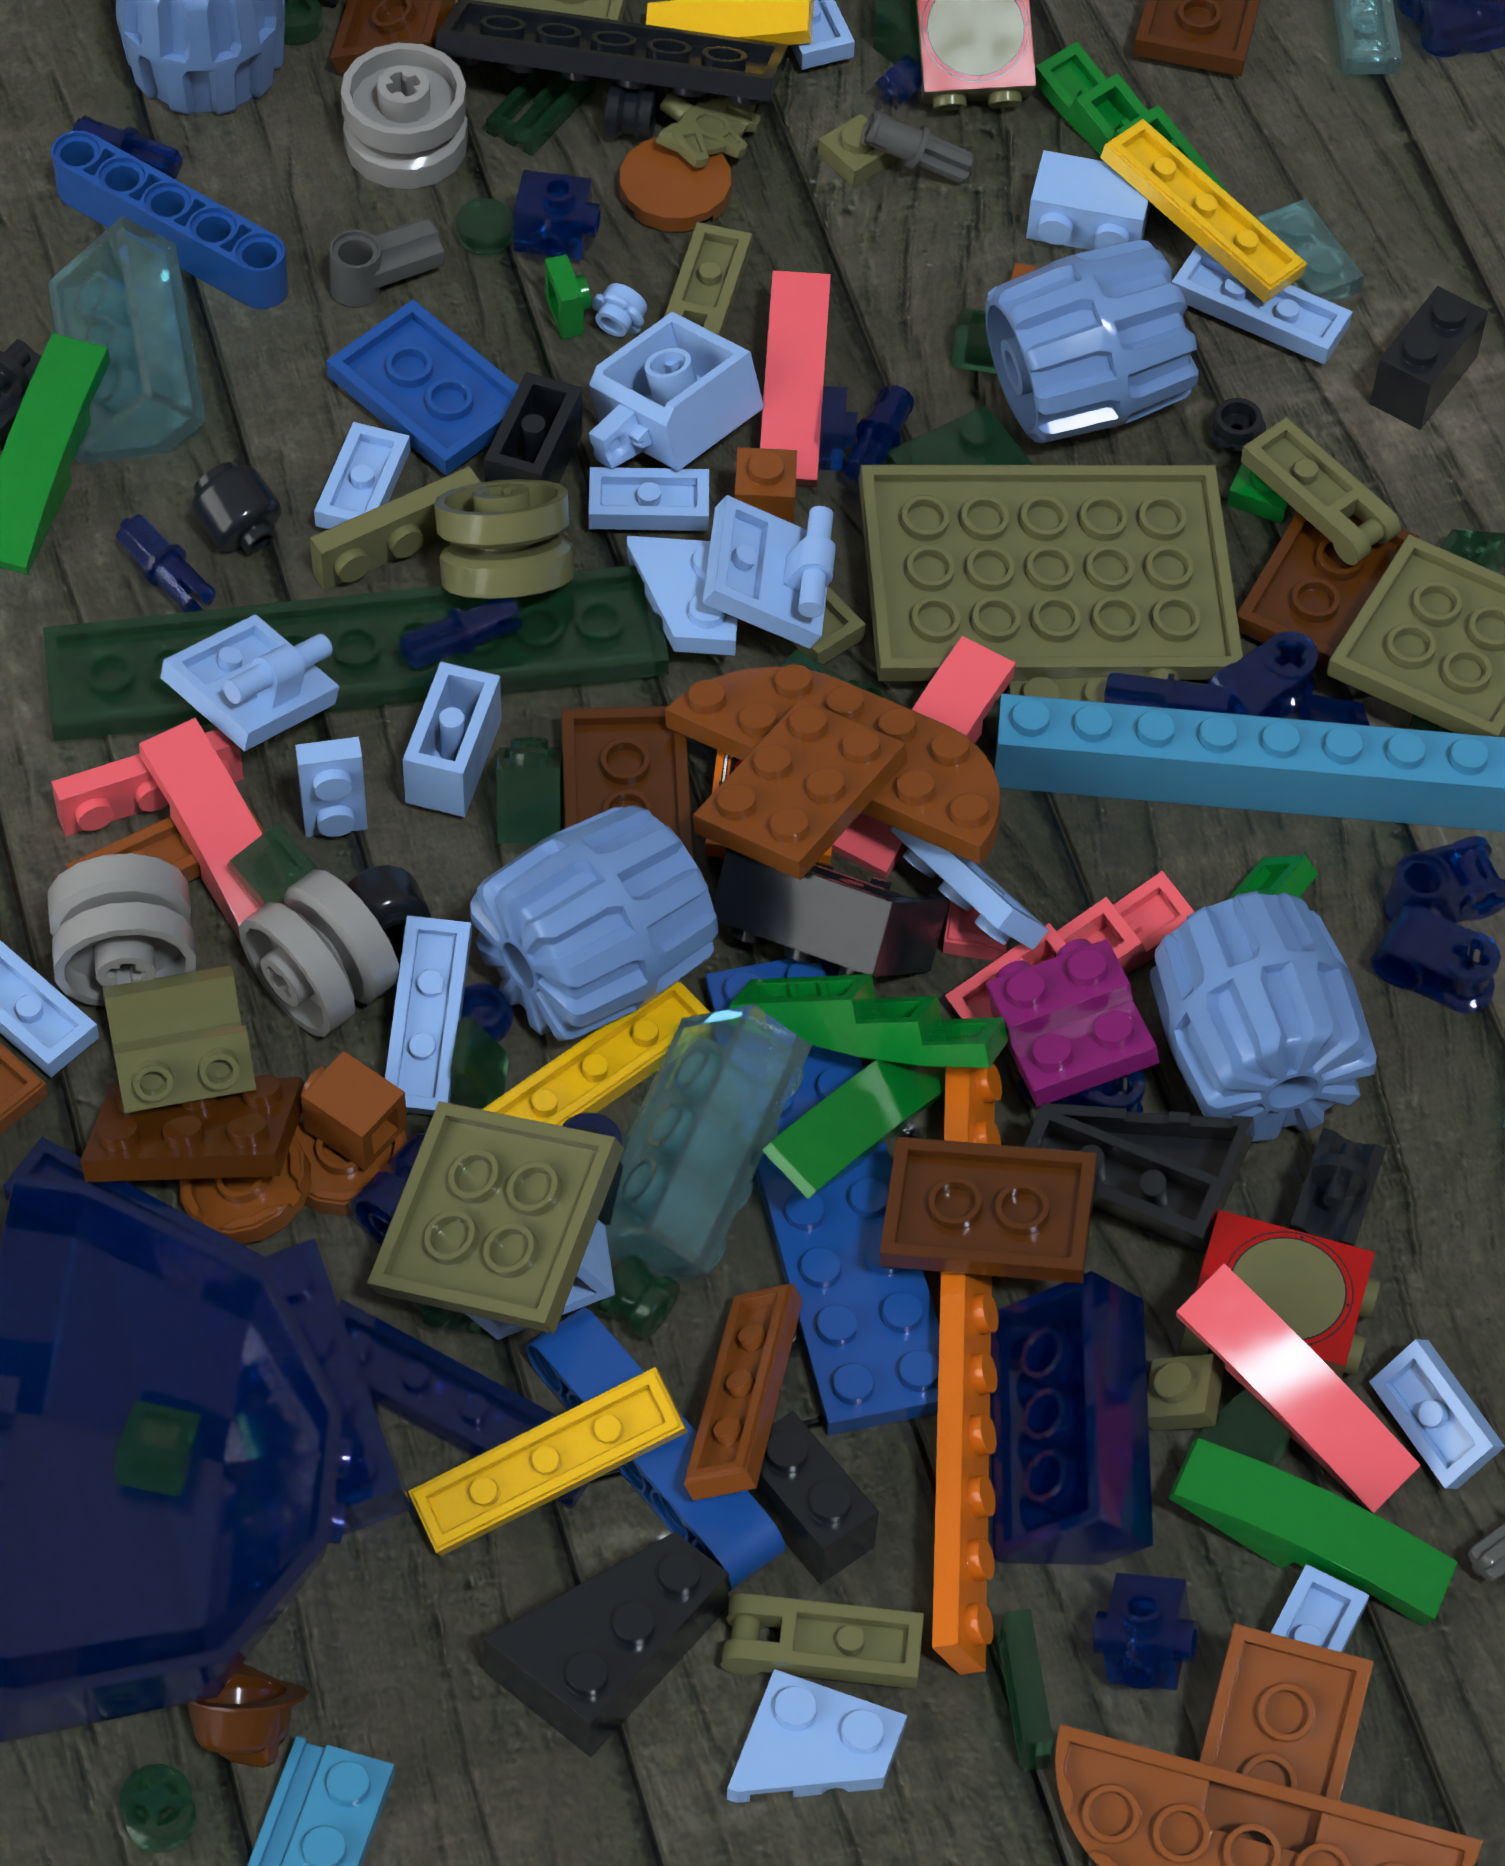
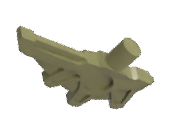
(706, 128)

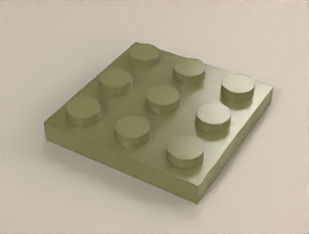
(1432, 641)
(496, 1216)

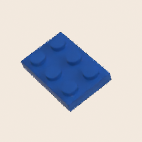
(425, 385)

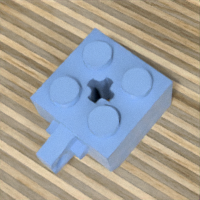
(671, 394)

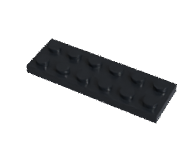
(612, 49)

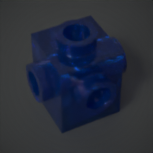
(554, 214)
(1146, 1632)

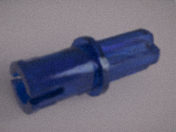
(129, 140)
(880, 429)
(164, 563)
(459, 632)
(1165, 693)

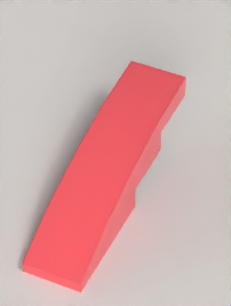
(796, 368)
(957, 696)
(205, 811)
(1131, 926)
(1298, 1389)

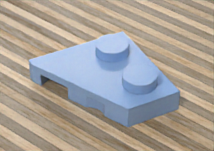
(675, 589)
(815, 1742)

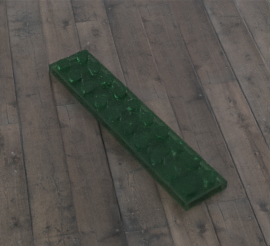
(585, 632)

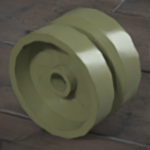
(504, 538)

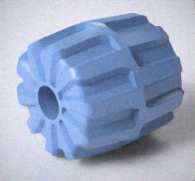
(203, 50)
(1091, 341)
(595, 921)
(1262, 1013)

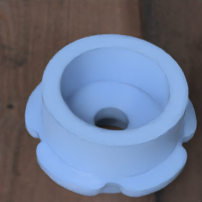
(619, 310)

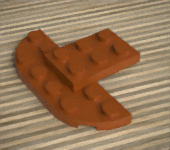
(821, 757)
(1262, 1781)

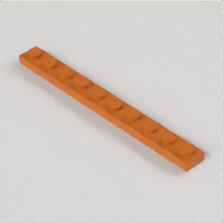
(963, 1419)

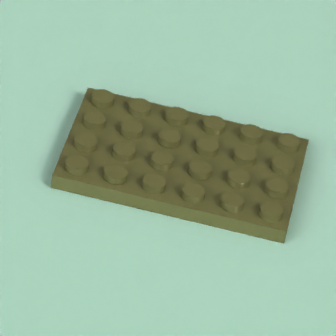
(1049, 568)

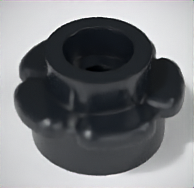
(1235, 424)

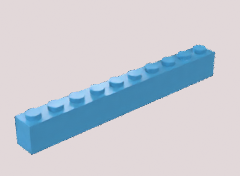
(1251, 762)

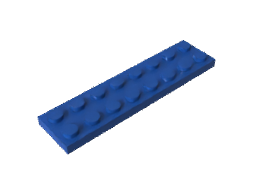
(860, 1324)

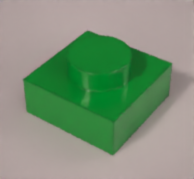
(566, 296)
(1256, 497)
(1279, 875)

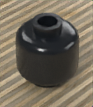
(236, 508)
(390, 897)

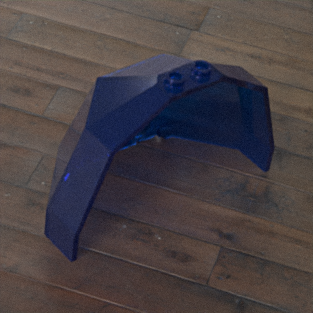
(118, 1589)

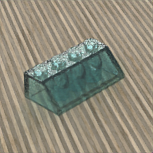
(132, 300)
(702, 1138)

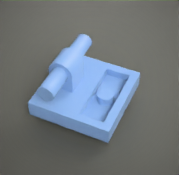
(771, 569)
(252, 680)

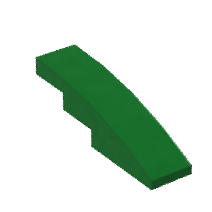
(1101, 105)
(44, 444)
(849, 1019)
(854, 1122)
(1309, 1525)

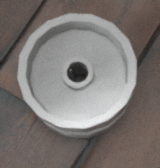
(404, 115)
(119, 924)
(319, 952)

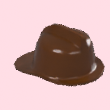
(247, 1717)

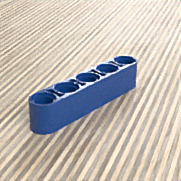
(208, 237)
(727, 1528)

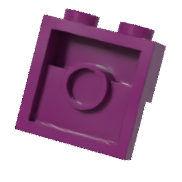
(1071, 1020)

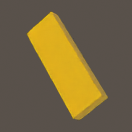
(760, 20)

